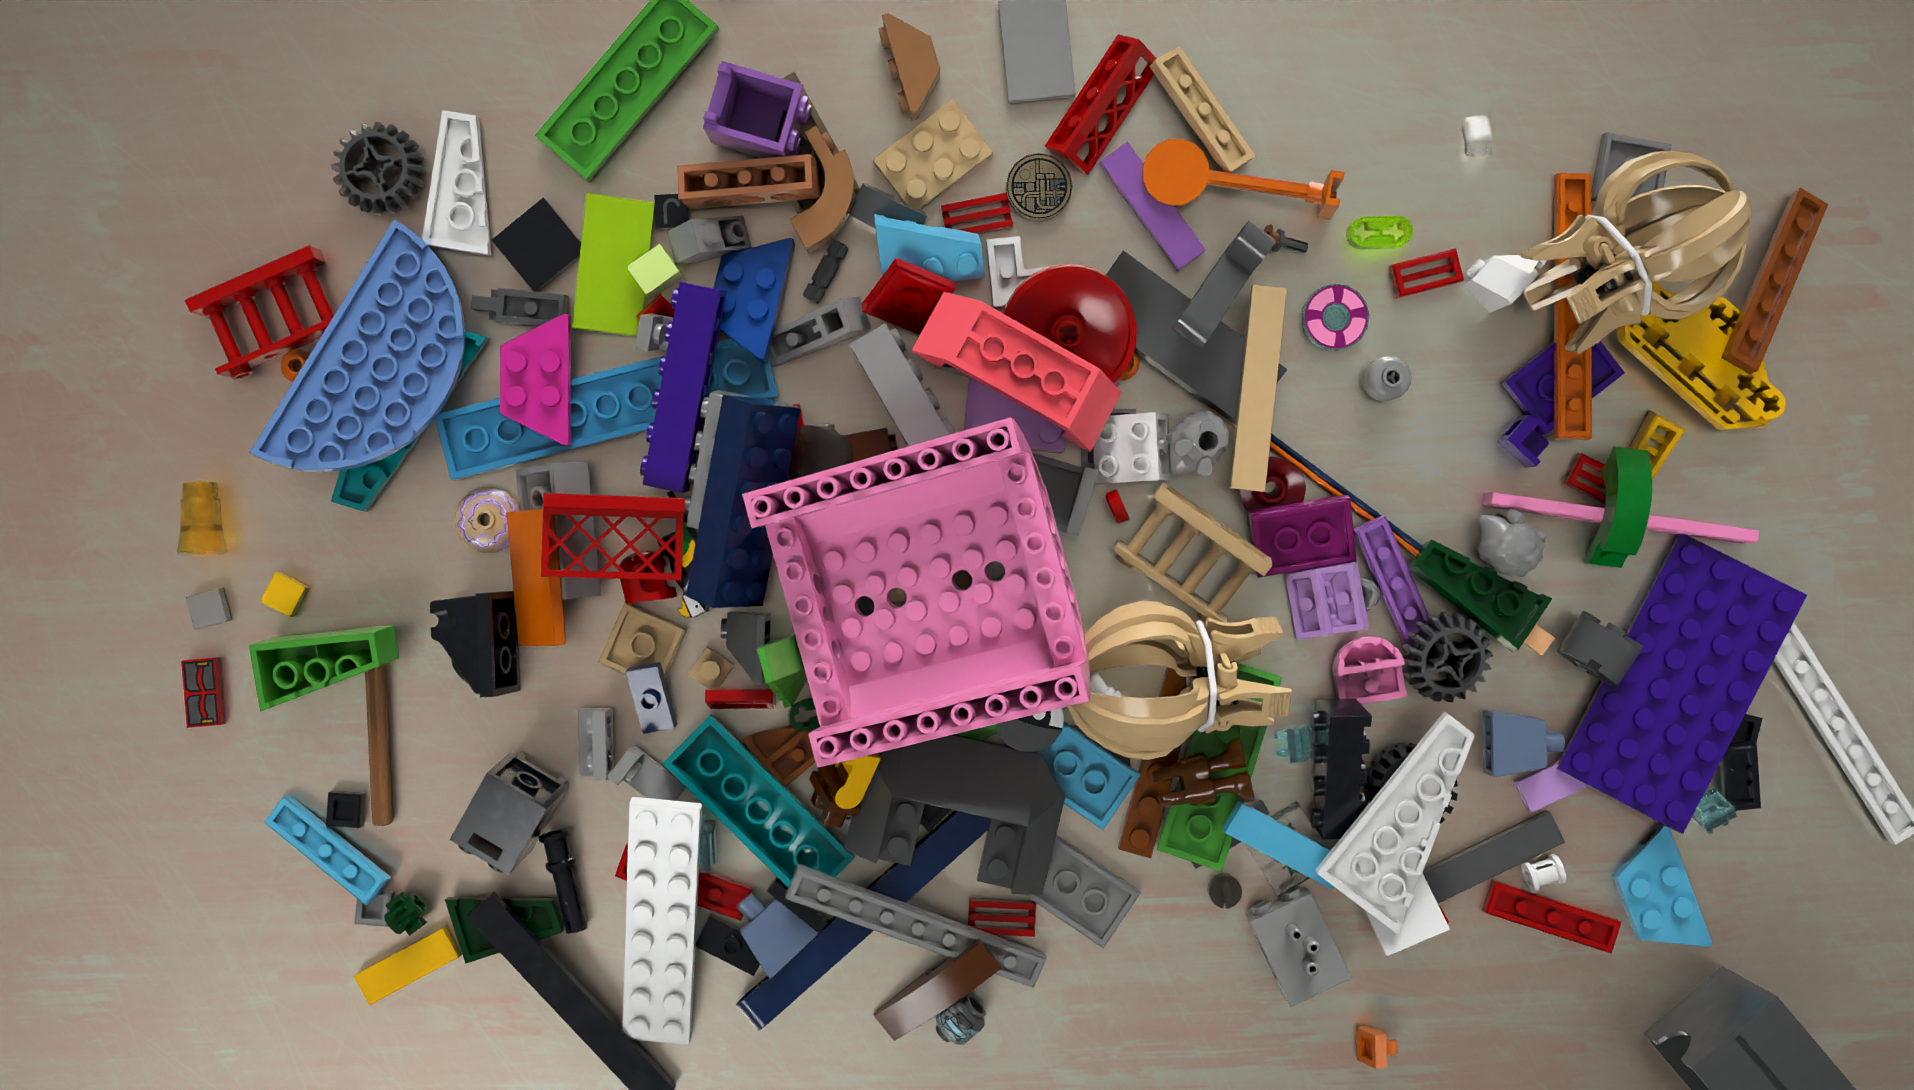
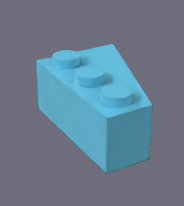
(936, 249)

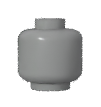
(1377, 382)

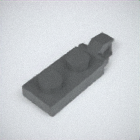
(521, 306)

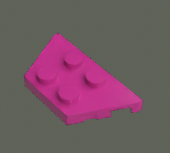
(538, 379)

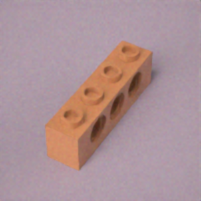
(749, 181)

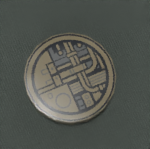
(1039, 187)

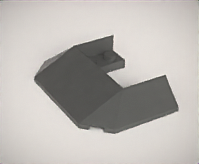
(968, 778)

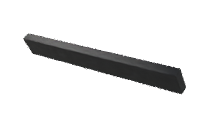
(567, 996)

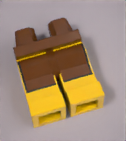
(842, 787)

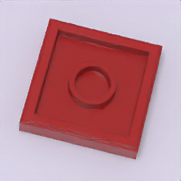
(906, 295)

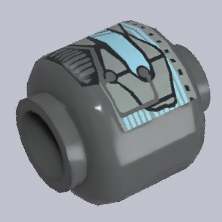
(961, 1020)

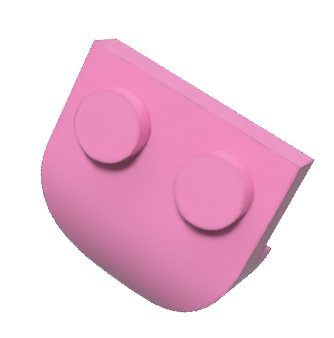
(1369, 671)

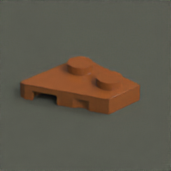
(782, 751)

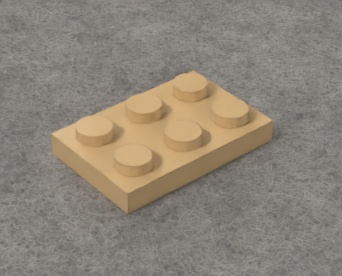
(933, 156)

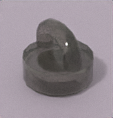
(1224, 890)

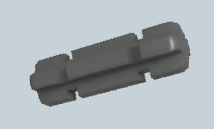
(825, 271)

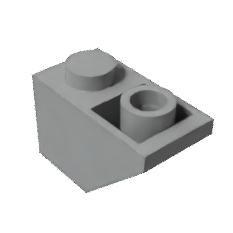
(708, 238)

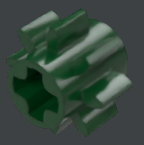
(406, 913)

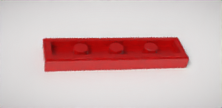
(714, 891)
(1551, 916)

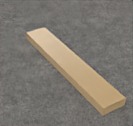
(1258, 388)

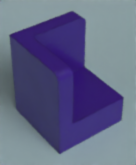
(1524, 441)

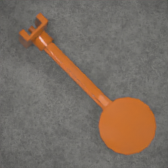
(1179, 173)

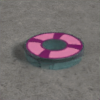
(1335, 317)

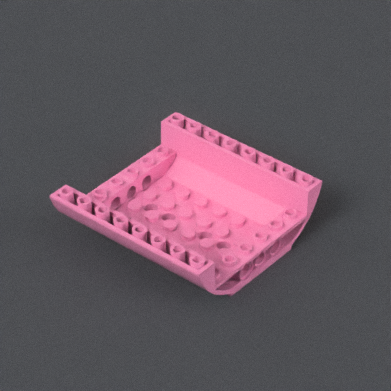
(949, 652)

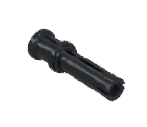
(561, 866)

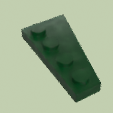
(1496, 604)

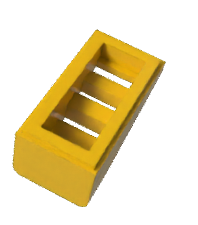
(1667, 442)

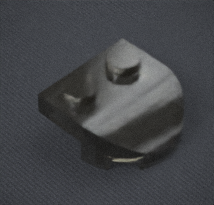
(818, 449)

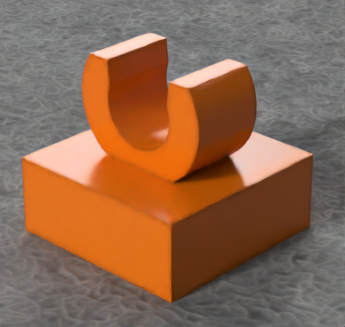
(1374, 1047)

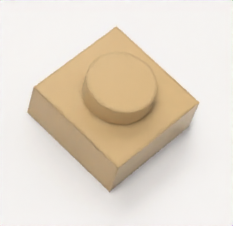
(711, 669)

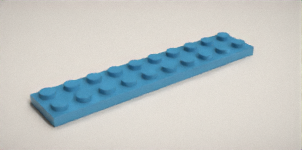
(602, 410)

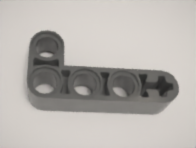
(1223, 284)

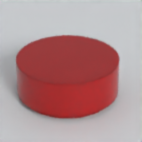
(1117, 506)

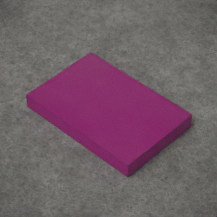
(1305, 534)

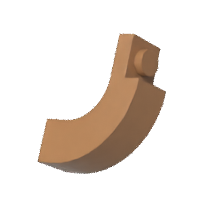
(830, 212)

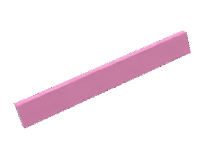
(1596, 514)

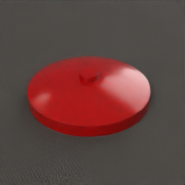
(1079, 313)

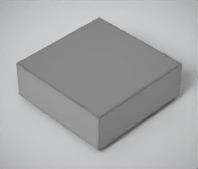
(208, 608)
(374, 913)

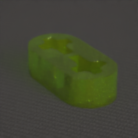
(1379, 224)

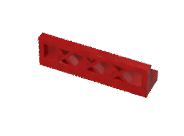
(1099, 98)

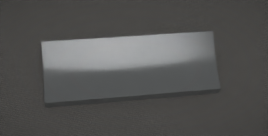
(1207, 372)

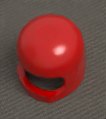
(645, 590)

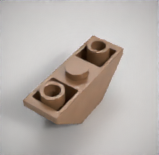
(912, 63)

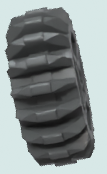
(351, 173)
(1462, 665)

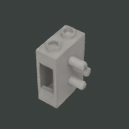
(1297, 945)

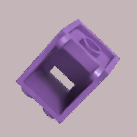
(749, 112)

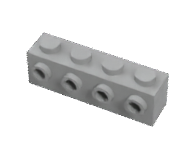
(704, 444)

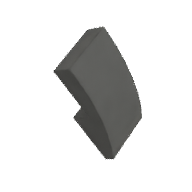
(875, 201)

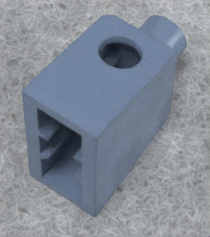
(1516, 743)
(773, 933)

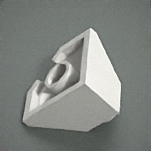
(1500, 279)

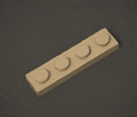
(1202, 110)

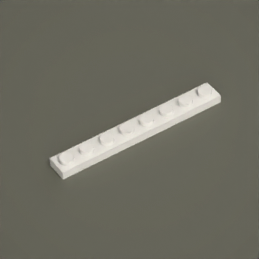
(1845, 737)

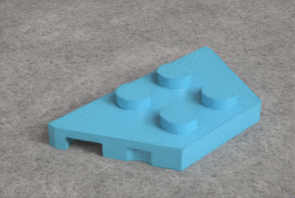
(1660, 894)

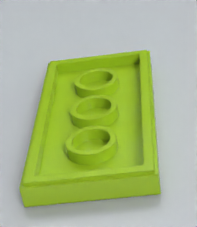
(612, 238)

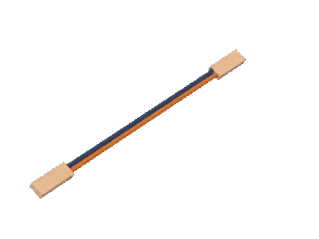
(1537, 640)

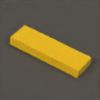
(407, 965)

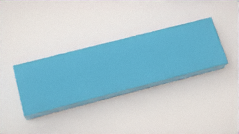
(1276, 840)
(327, 849)

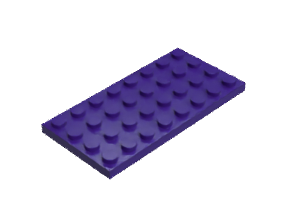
(1706, 649)

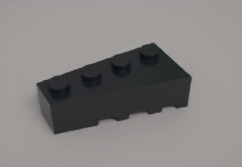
(1338, 765)

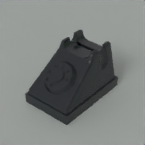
(480, 639)

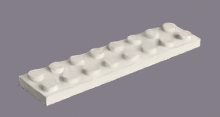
(661, 919)

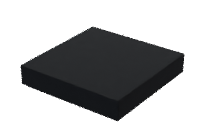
(539, 245)

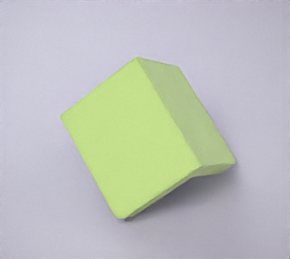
(655, 271)

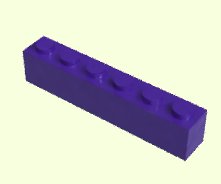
(684, 384)

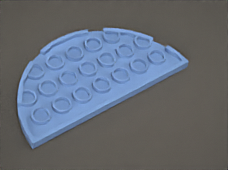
(377, 366)

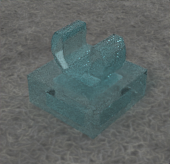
(1299, 742)
(1713, 811)

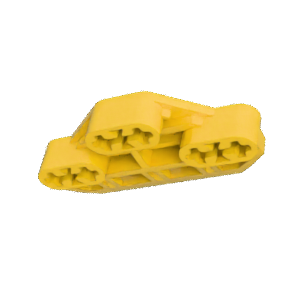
(1700, 349)

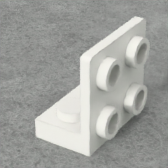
(1133, 449)

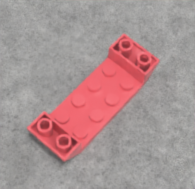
(1019, 366)

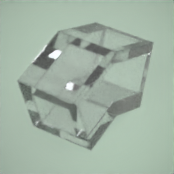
(1477, 136)

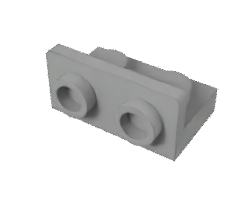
(595, 742)

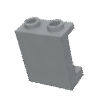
(1068, 491)

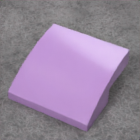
(1327, 600)

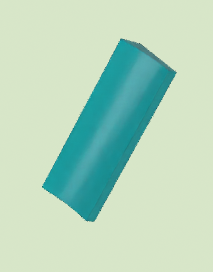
(754, 804)

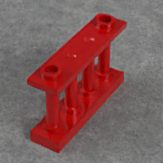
(242, 292)

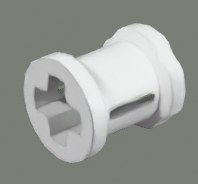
(1543, 872)

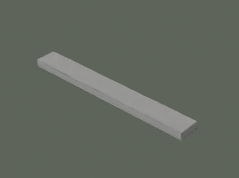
(909, 923)

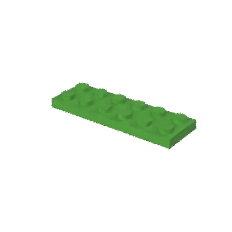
(626, 83)
(1196, 830)

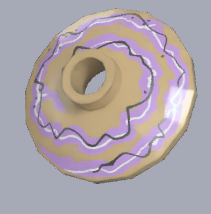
(470, 509)

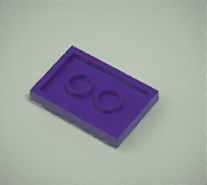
(1534, 383)

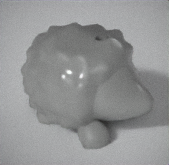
(1197, 443)
(1510, 543)

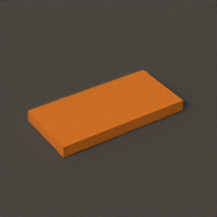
(535, 597)

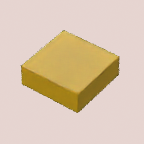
(284, 594)

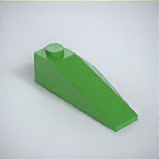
(783, 668)

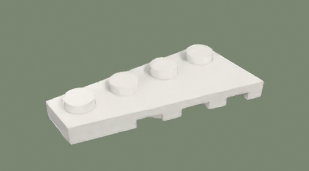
(457, 193)

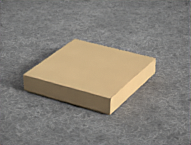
(641, 639)

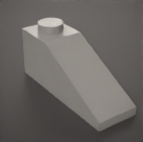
(818, 330)

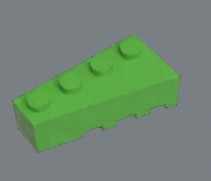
(307, 662)

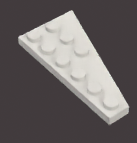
(1393, 836)

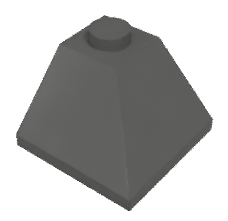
(743, 636)

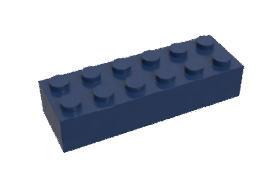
(748, 454)

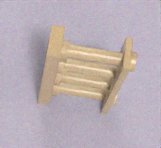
(1195, 522)

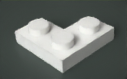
(1006, 268)

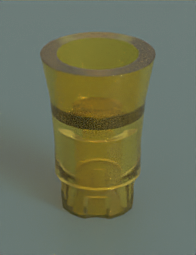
(201, 520)

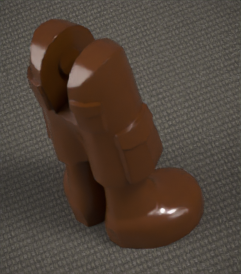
(1195, 779)

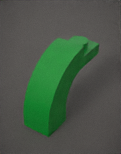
(1627, 507)

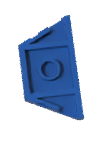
(754, 293)

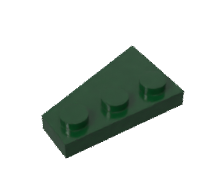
(537, 914)

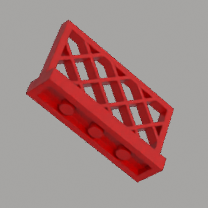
(617, 507)

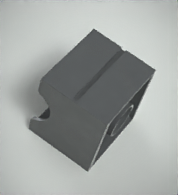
(1741, 1039)

